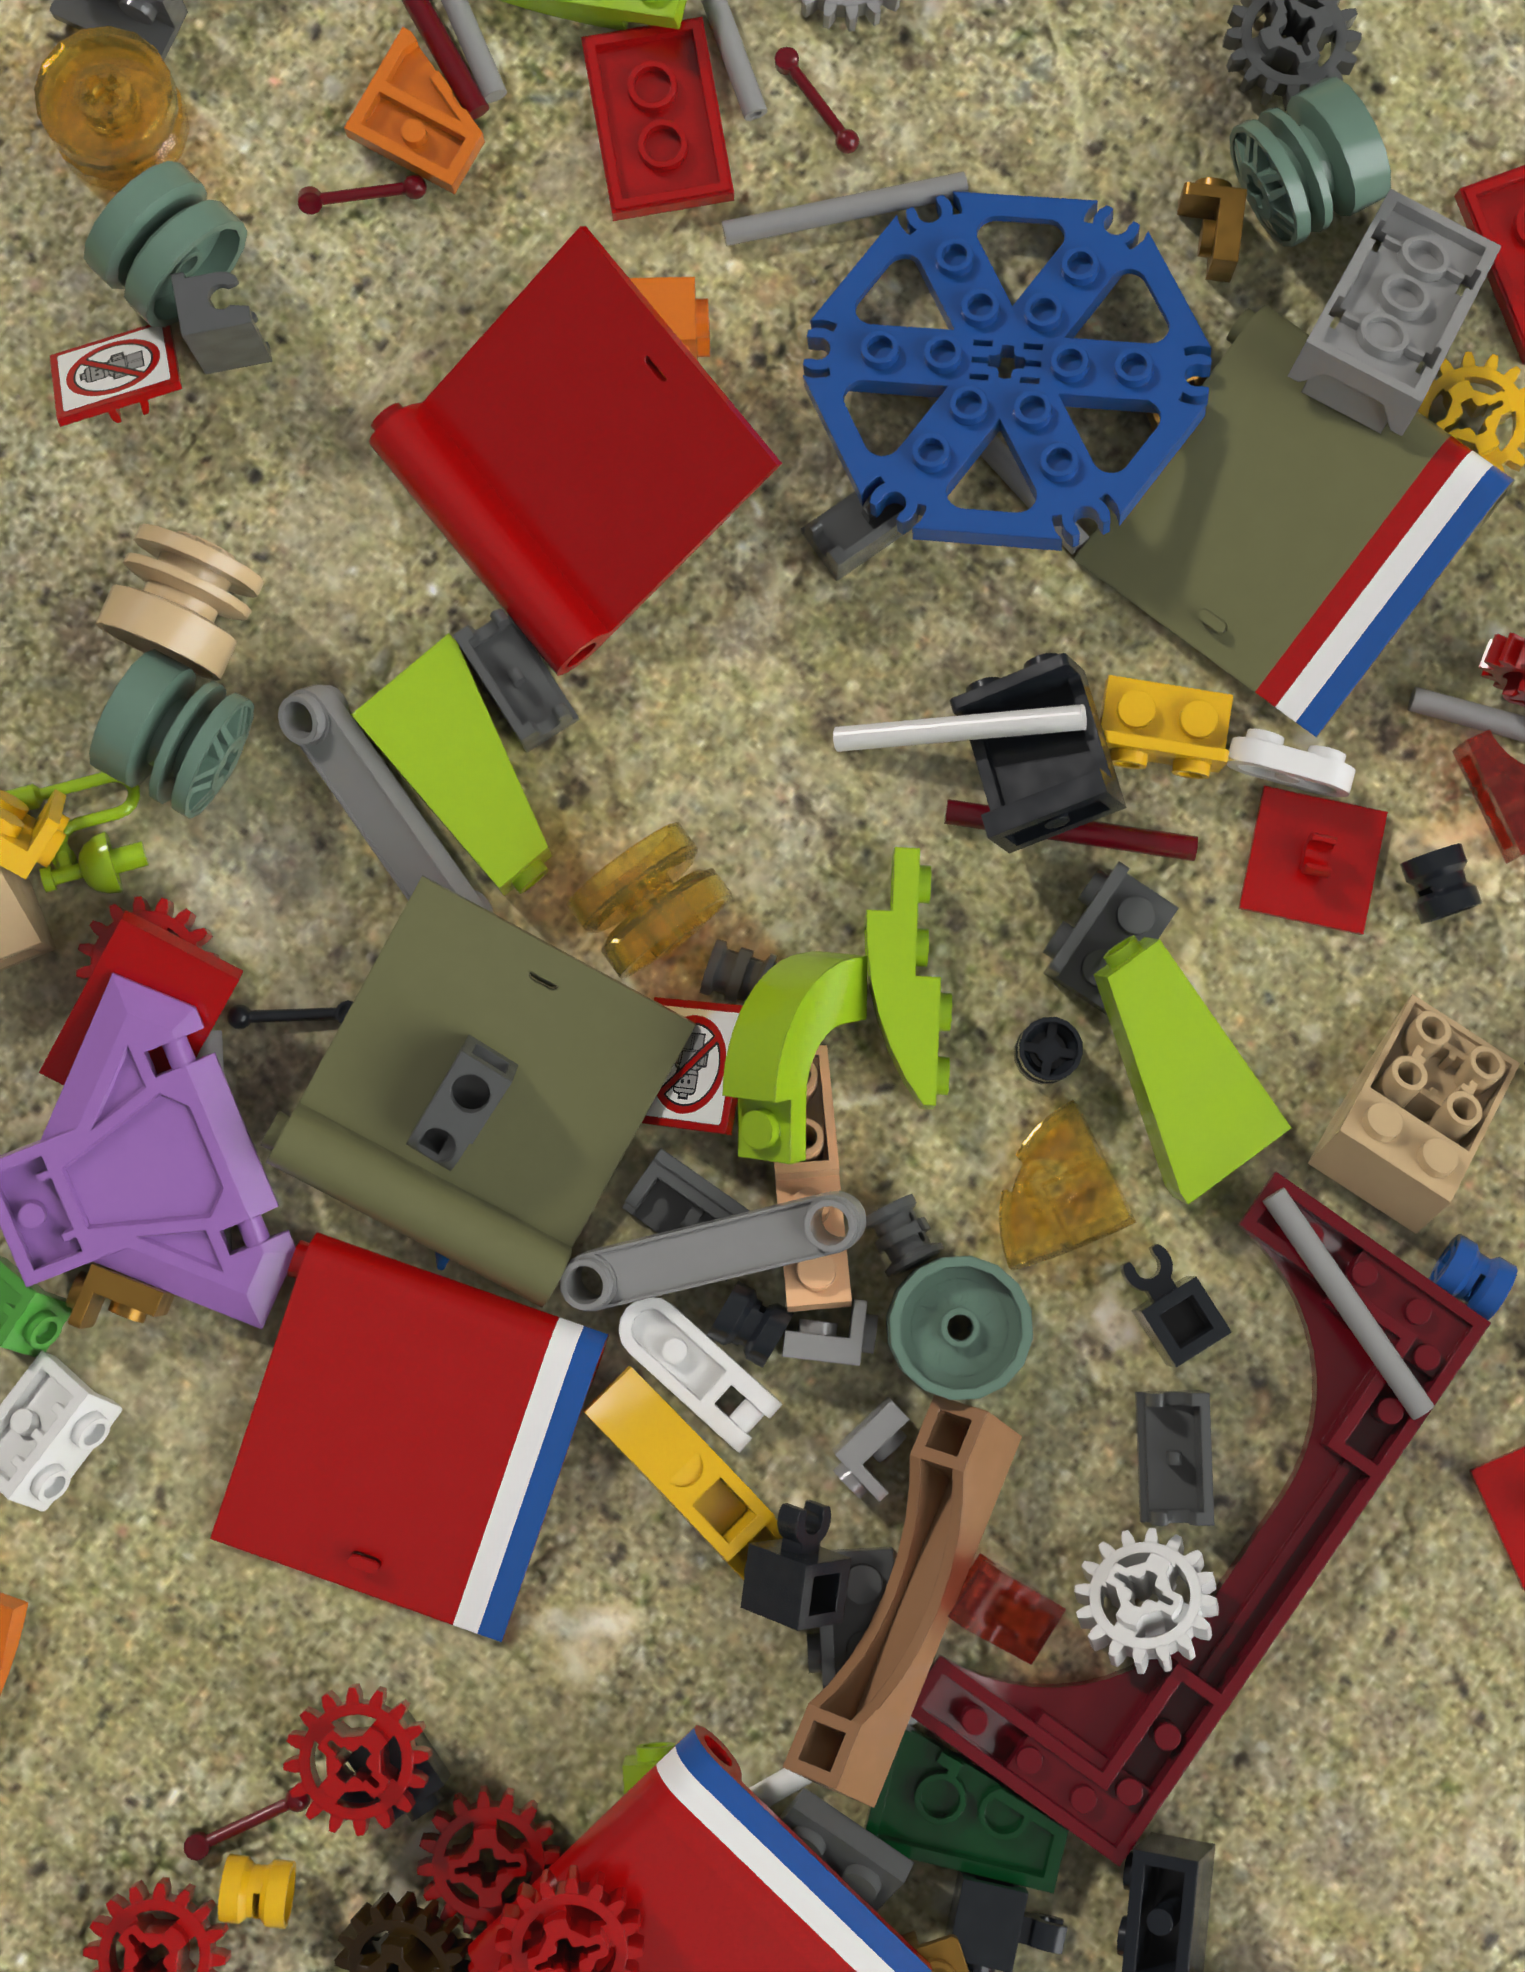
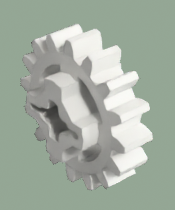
(1139, 1572)

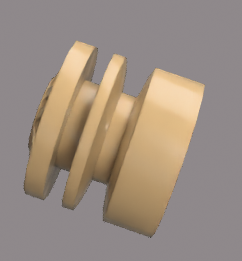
(180, 600)

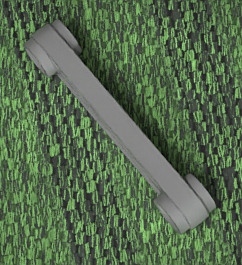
(369, 792)
(712, 1251)

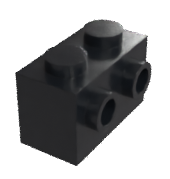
(1166, 1905)

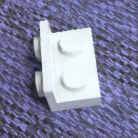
(49, 1431)

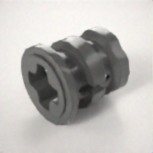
(733, 972)
(902, 1235)

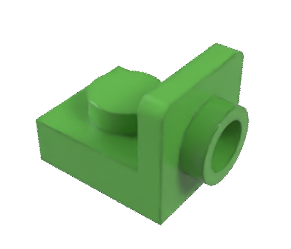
(28, 1315)

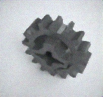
(1281, 64)

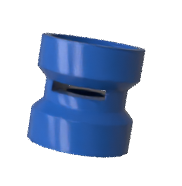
(1473, 1276)

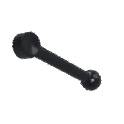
(241, 1016)

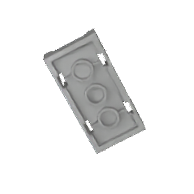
(1394, 314)

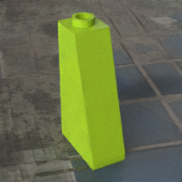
(451, 755)
(1186, 1075)

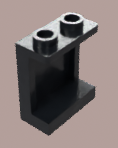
(1041, 780)

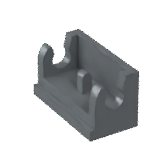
(215, 336)
(851, 534)
(516, 680)
(677, 1197)
(1174, 1457)

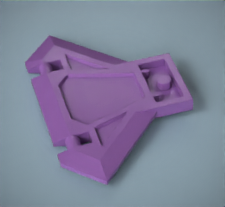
(147, 1168)

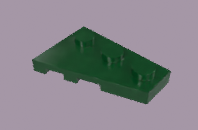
(963, 1818)

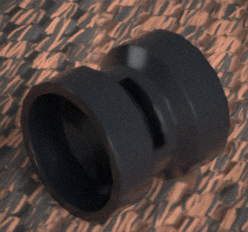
(1441, 883)
(1055, 1044)
(750, 1324)

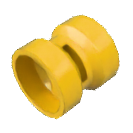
(257, 1891)

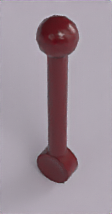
(788, 64)
(311, 199)
(200, 1844)

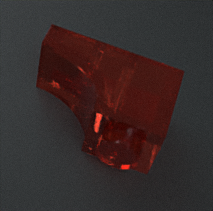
(1498, 789)
(1005, 1610)

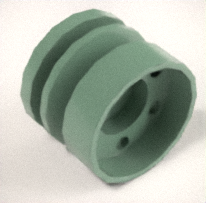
(1310, 161)
(168, 732)

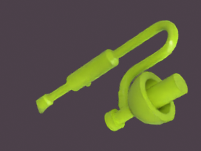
(98, 861)

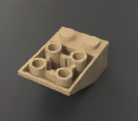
(1415, 1115)

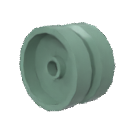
(161, 229)
(945, 1364)

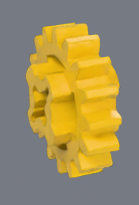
(1460, 396)

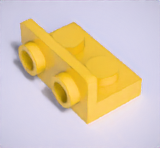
(1165, 726)
(30, 839)

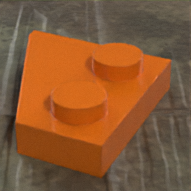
(416, 118)

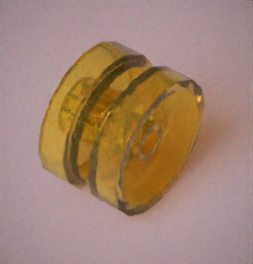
(110, 106)
(644, 896)

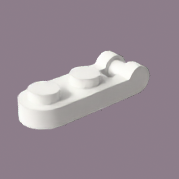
(694, 1368)

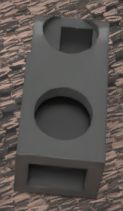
(462, 1103)

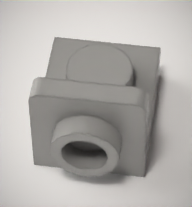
(819, 1341)
(876, 1437)

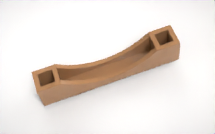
(863, 1712)

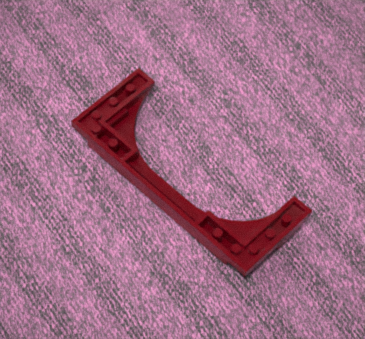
(1116, 1744)

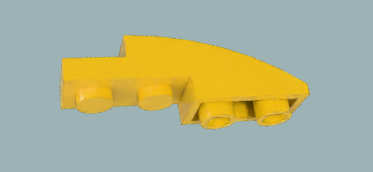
(682, 1468)

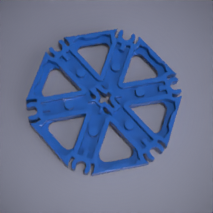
(1029, 406)

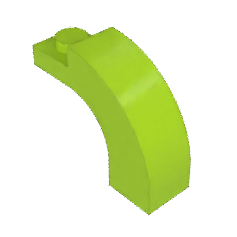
(777, 1042)

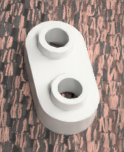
(1314, 771)

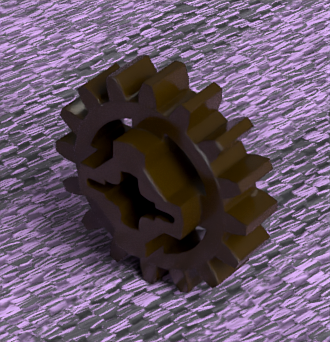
(414, 1940)

